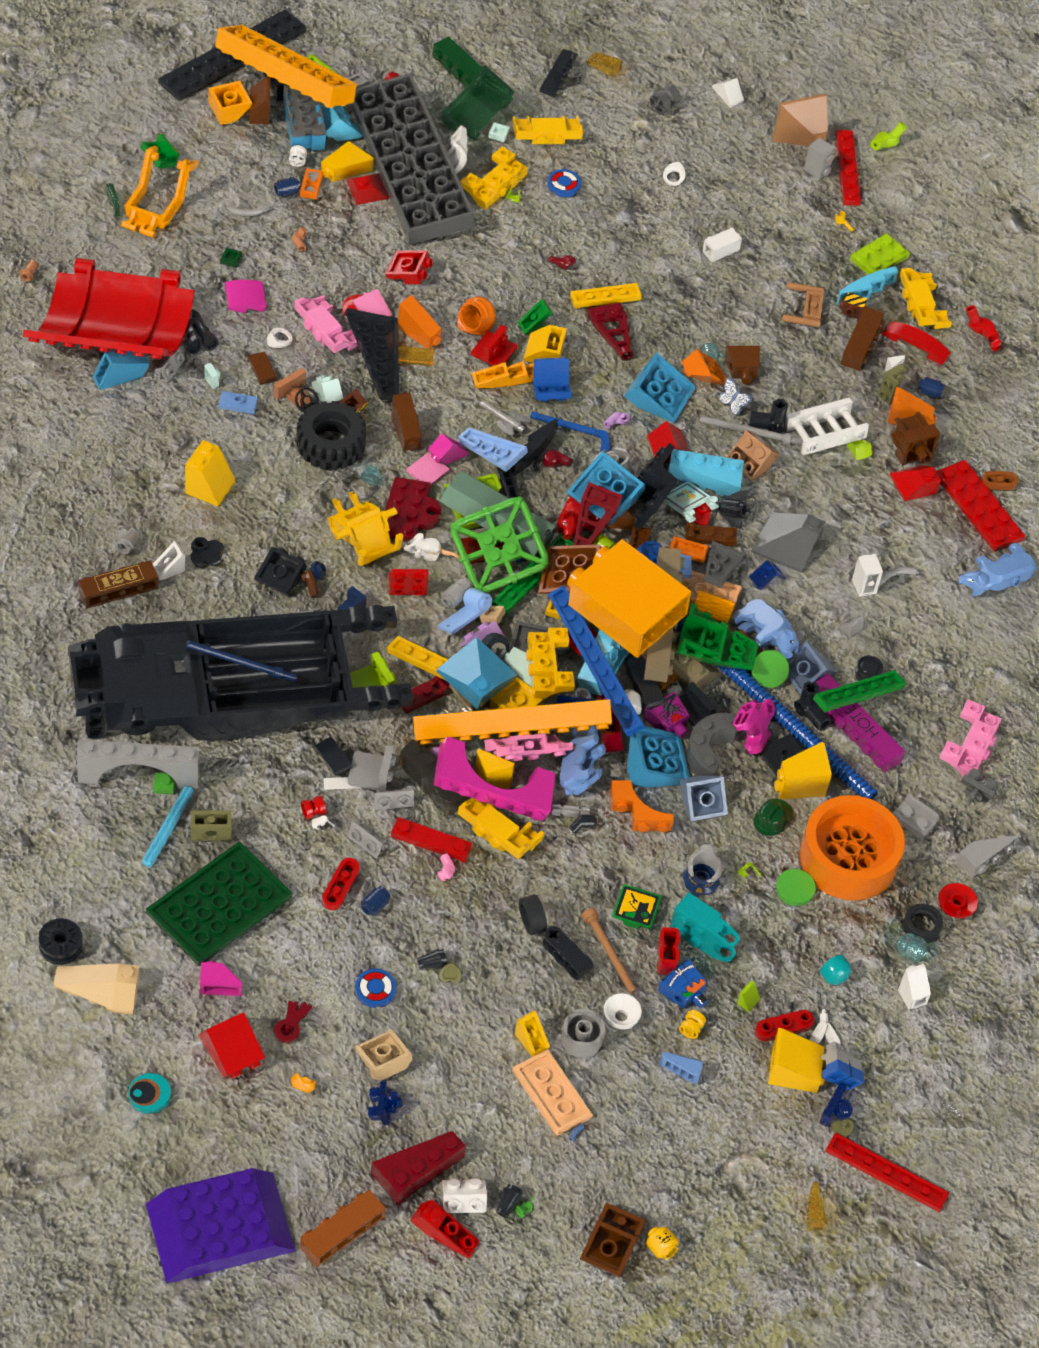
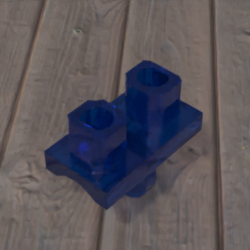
(387, 1103)

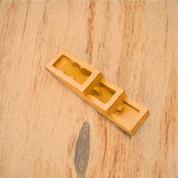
(503, 375)

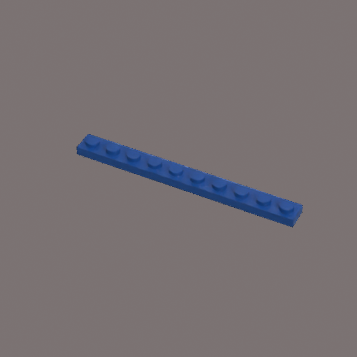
(596, 662)

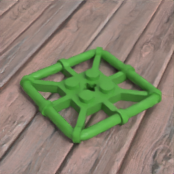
(502, 533)

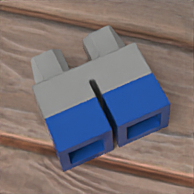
(842, 1066)

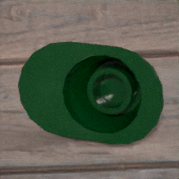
(772, 817)

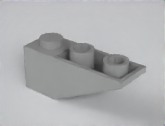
(982, 853)

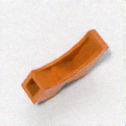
(642, 817)

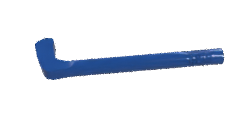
(601, 434)

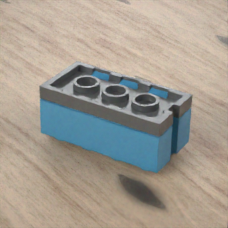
(303, 120)

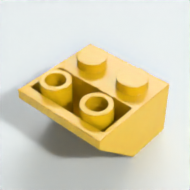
(545, 343)

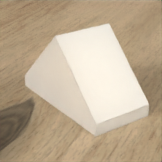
(730, 92)
(170, 562)

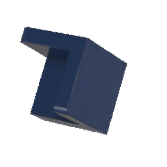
(354, 598)

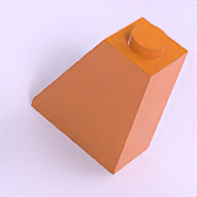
(418, 323)
(907, 405)

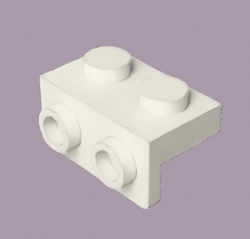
(464, 1196)

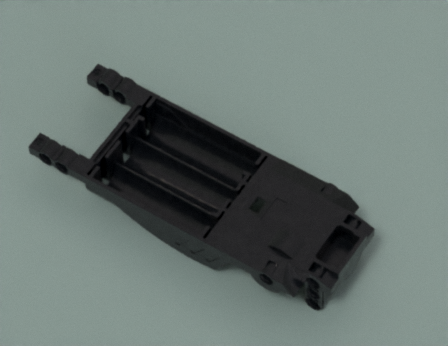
(133, 685)

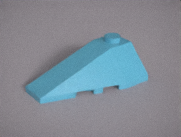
(338, 124)

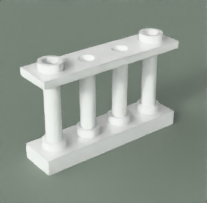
(821, 414)

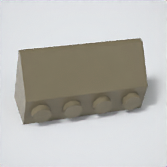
(692, 670)

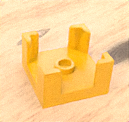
(515, 695)

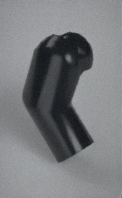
(583, 821)

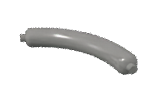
(249, 212)
(897, 571)

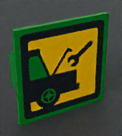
(636, 907)

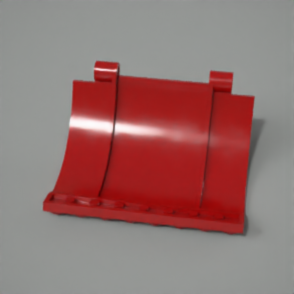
(117, 311)

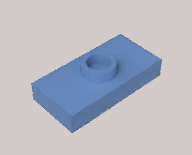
(238, 402)

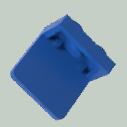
(551, 379)

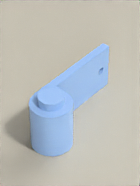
(475, 604)

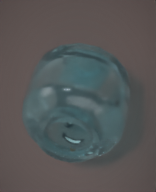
(911, 947)

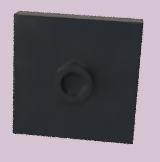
(779, 751)

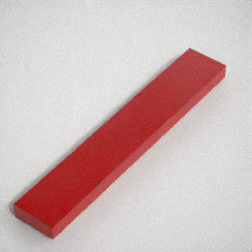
(887, 1172)

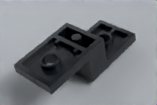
(657, 484)

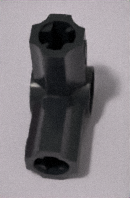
(772, 421)
(808, 707)

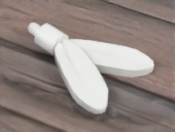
(824, 1029)

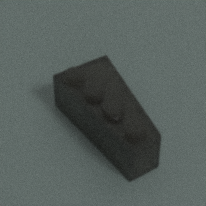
(421, 767)

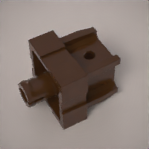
(915, 439)

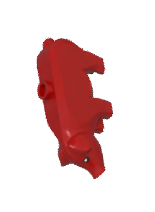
(568, 519)

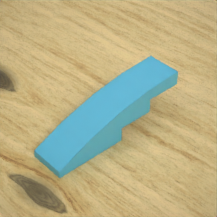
(870, 283)

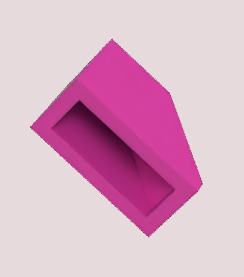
(447, 450)
(218, 980)

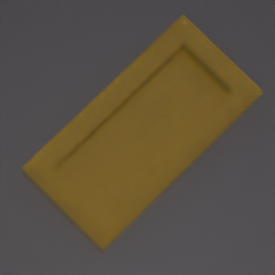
(415, 356)

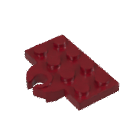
(412, 508)

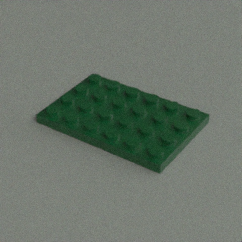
(219, 903)

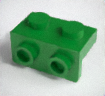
(167, 153)

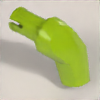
(888, 139)

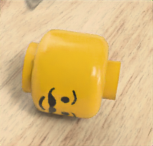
(662, 1242)

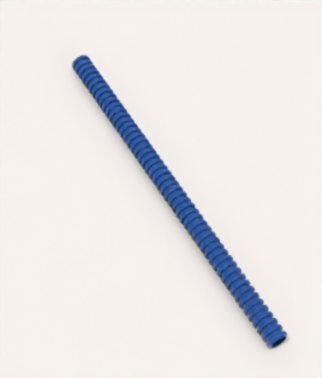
(798, 729)

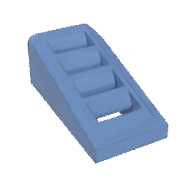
(682, 1066)

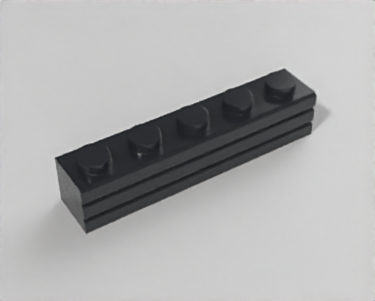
(508, 483)

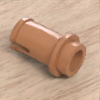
(27, 273)

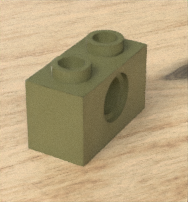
(210, 825)

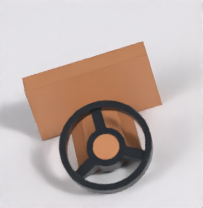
(291, 388)

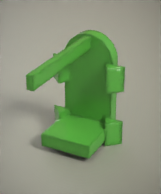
(526, 1207)

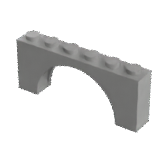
(99, 756)

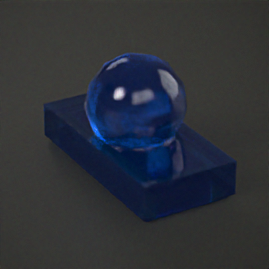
(839, 1107)

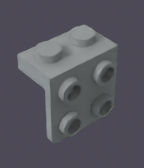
(372, 770)

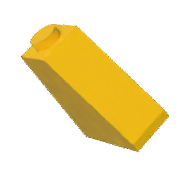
(346, 163)

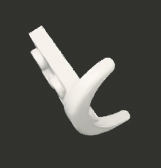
(457, 149)

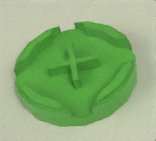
(770, 668)
(795, 887)

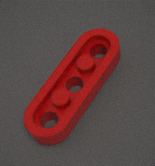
(340, 877)
(795, 1024)

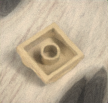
(384, 1055)

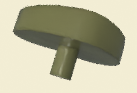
(450, 972)
(842, 1127)

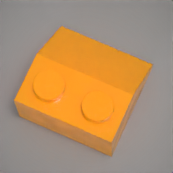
(229, 102)

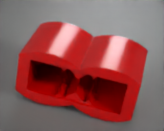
(668, 950)

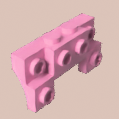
(323, 325)
(978, 740)
(528, 746)

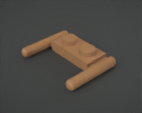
(812, 305)

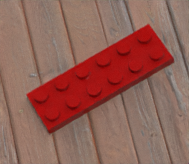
(980, 506)

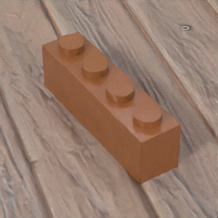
(342, 1227)

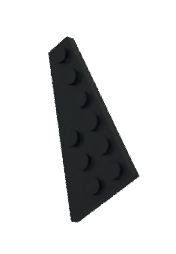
(379, 347)

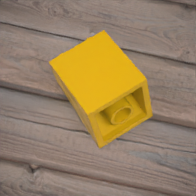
(208, 474)
(804, 774)
(796, 1062)

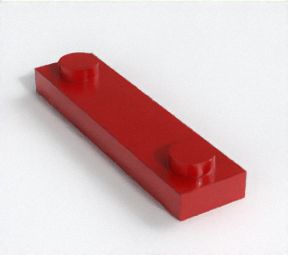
(431, 839)

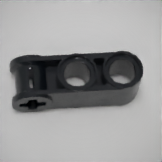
(567, 953)

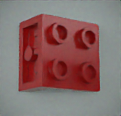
(408, 582)

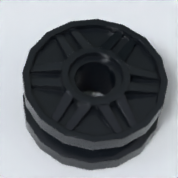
(63, 952)

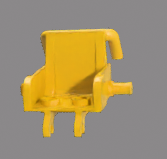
(365, 529)

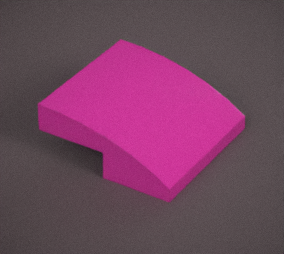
(245, 295)

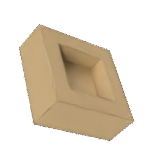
(494, 613)

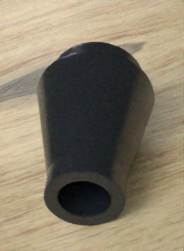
(433, 959)
(509, 1199)

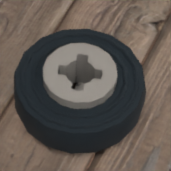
(497, 643)

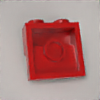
(410, 266)

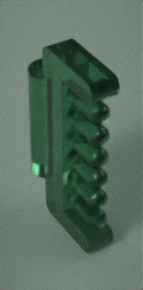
(110, 191)

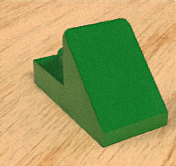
(535, 318)

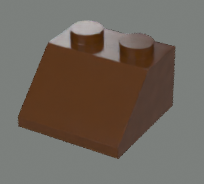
(260, 98)

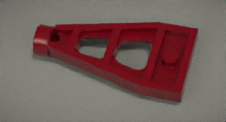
(612, 313)
(599, 497)

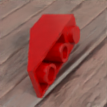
(444, 1228)

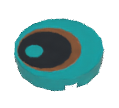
(149, 1093)

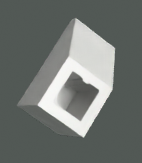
(915, 987)

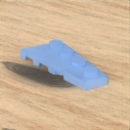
(493, 448)

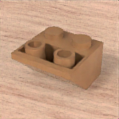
(755, 452)

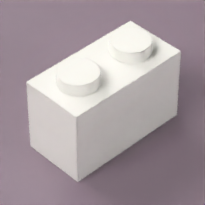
(867, 575)

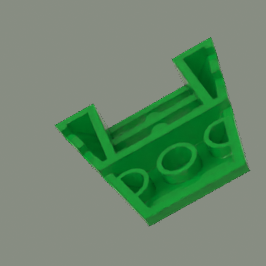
(714, 643)

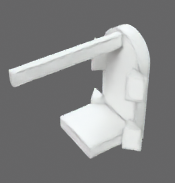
(320, 821)

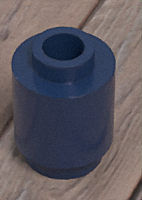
(287, 186)
(931, 387)
(375, 901)

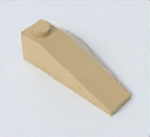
(105, 984)

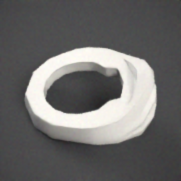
(677, 167)
(273, 342)

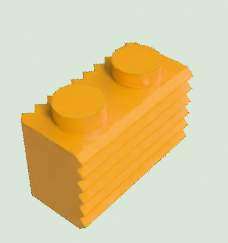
(717, 606)

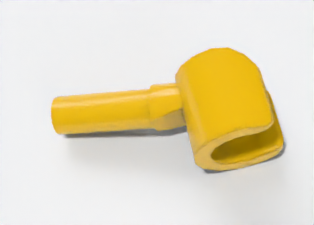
(841, 220)

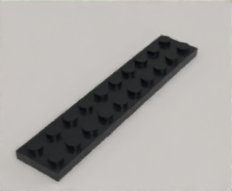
(215, 64)

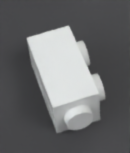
(722, 244)

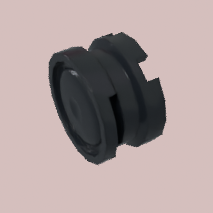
(868, 667)

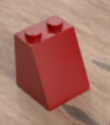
(232, 1046)

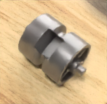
(664, 99)

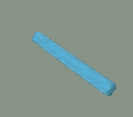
(168, 826)

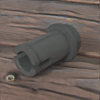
(673, 688)

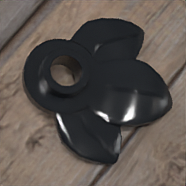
(205, 552)

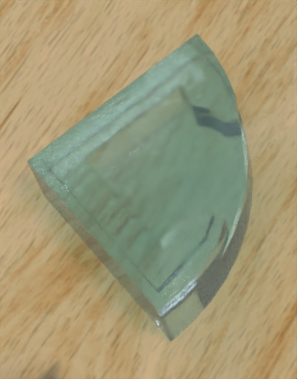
(370, 475)

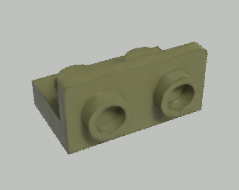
(891, 380)

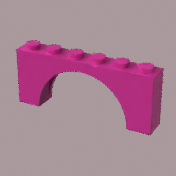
(457, 775)

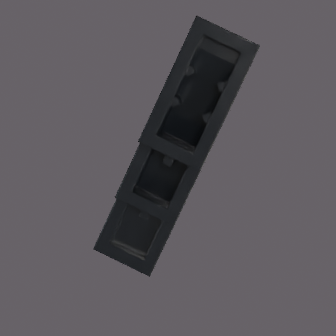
(537, 443)
(648, 690)

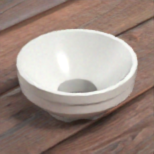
(622, 1004)

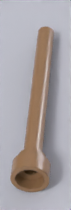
(591, 918)

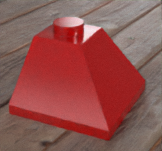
(367, 189)
(916, 482)

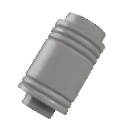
(455, 593)

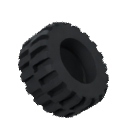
(331, 453)

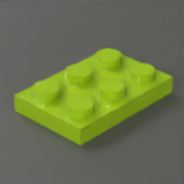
(879, 255)

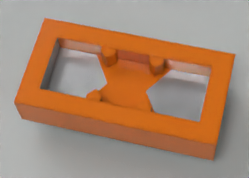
(311, 183)

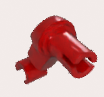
(983, 327)

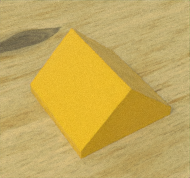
(494, 769)

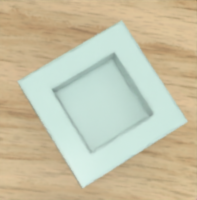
(499, 132)
(212, 375)

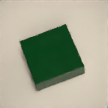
(231, 257)

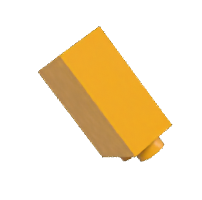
(628, 597)

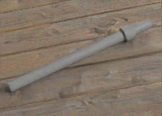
(786, 438)

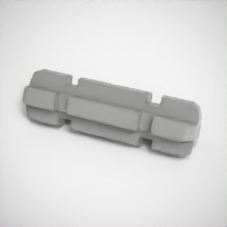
(569, 810)

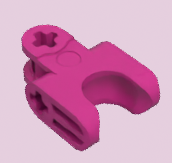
(754, 719)

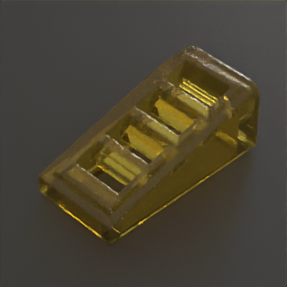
(609, 64)
(815, 1215)

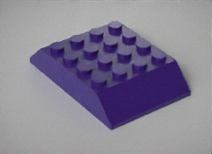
(219, 1224)

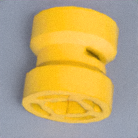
(691, 1026)

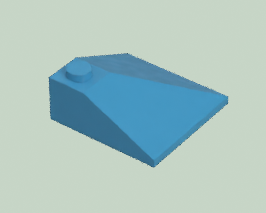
(660, 389)
(611, 476)
(476, 673)
(656, 758)

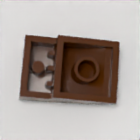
(613, 1240)

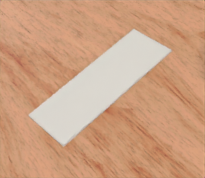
(337, 783)

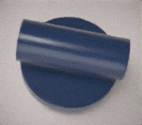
(318, 570)

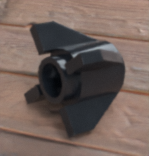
(733, 508)

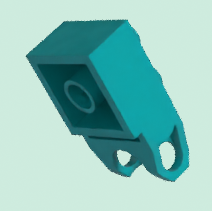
(703, 927)

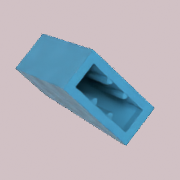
(119, 368)

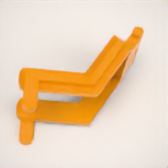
(146, 220)

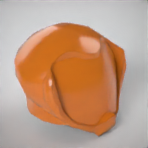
(476, 316)

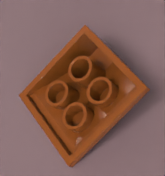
(563, 563)

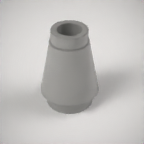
(127, 541)

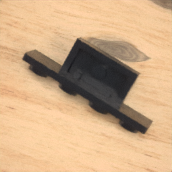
(558, 72)

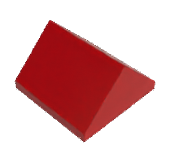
(666, 434)

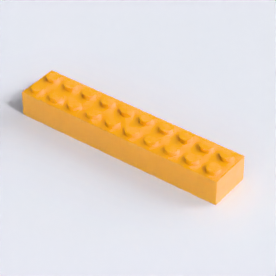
(286, 65)
(513, 720)

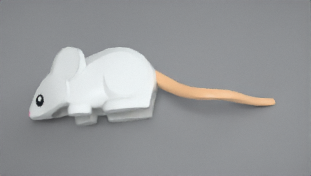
(426, 547)

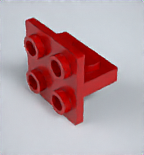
(494, 347)

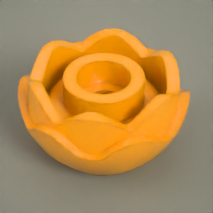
(303, 1083)

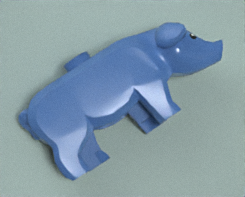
(1002, 573)
(769, 625)
(578, 764)

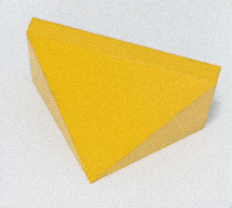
(531, 1034)

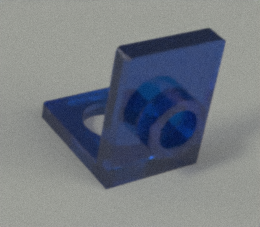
(765, 574)

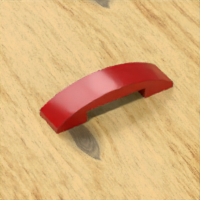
(936, 350)

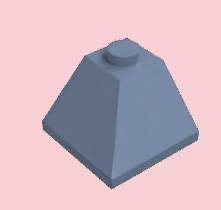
(808, 666)
(704, 797)

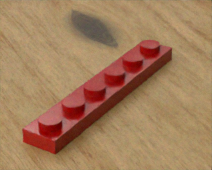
(848, 167)

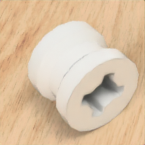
(297, 156)

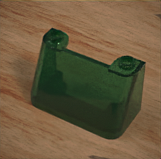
(477, 103)

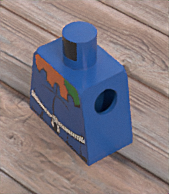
(684, 986)

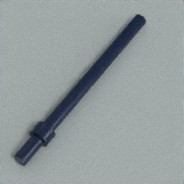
(276, 672)

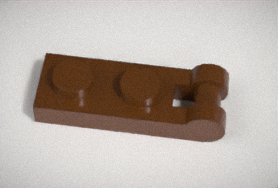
(707, 534)

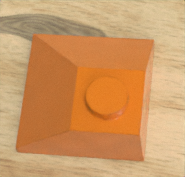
(703, 368)

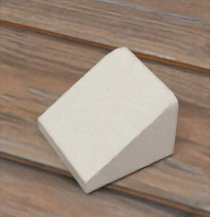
(894, 361)

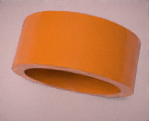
(844, 820)

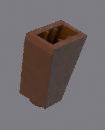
(405, 421)

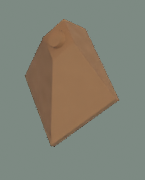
(802, 121)

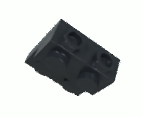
(280, 570)

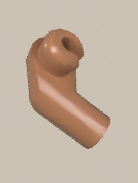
(298, 239)

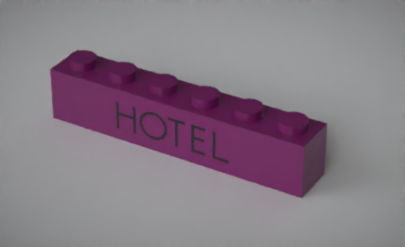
(864, 731)

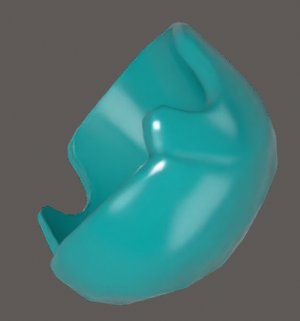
(836, 970)

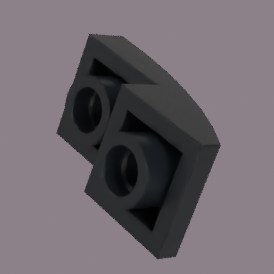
(333, 756)

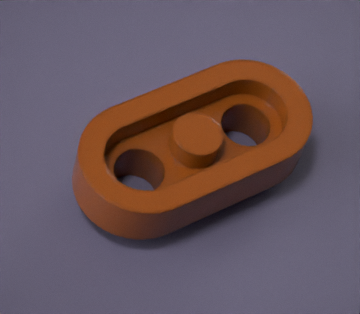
(1000, 480)

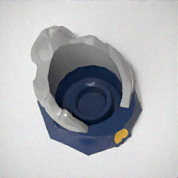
(703, 871)

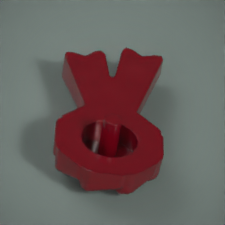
(288, 1029)

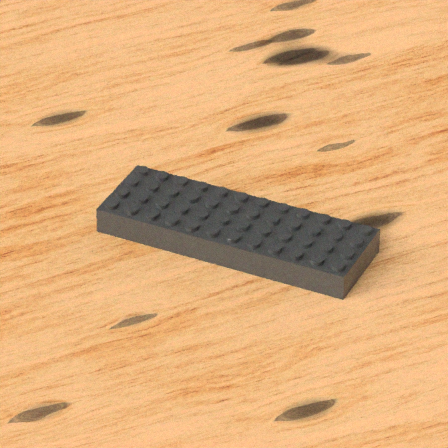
(411, 159)

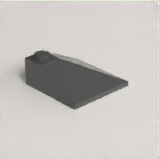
(789, 539)

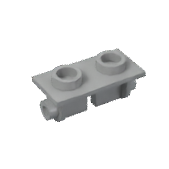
(169, 366)
(393, 799)
(363, 837)

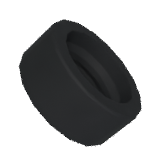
(927, 911)
(532, 914)

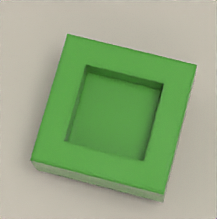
(163, 783)

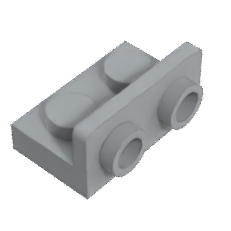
(916, 816)

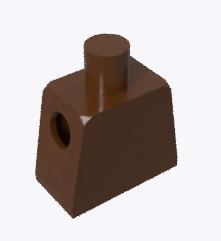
(743, 362)

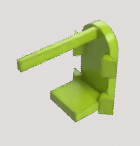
(512, 197)
(742, 871)

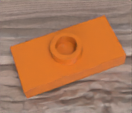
(695, 550)

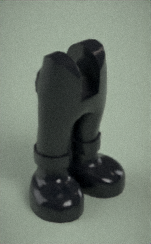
(194, 341)

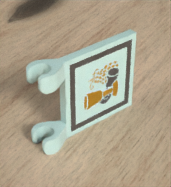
(687, 497)

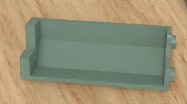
(470, 495)

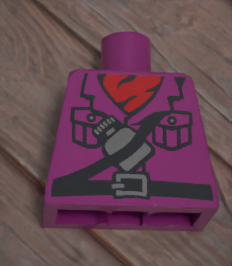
(669, 716)

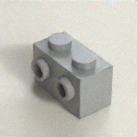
(819, 158)

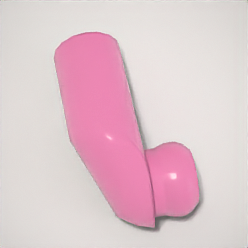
(448, 868)

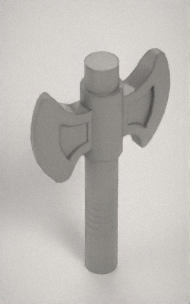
(508, 422)

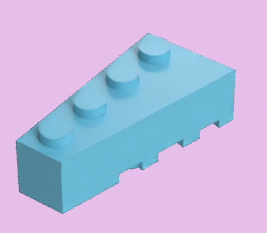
(707, 471)
(614, 655)

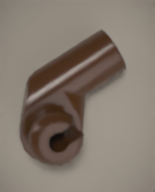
(311, 582)

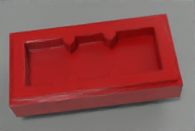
(702, 514)

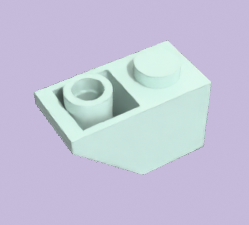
(327, 388)

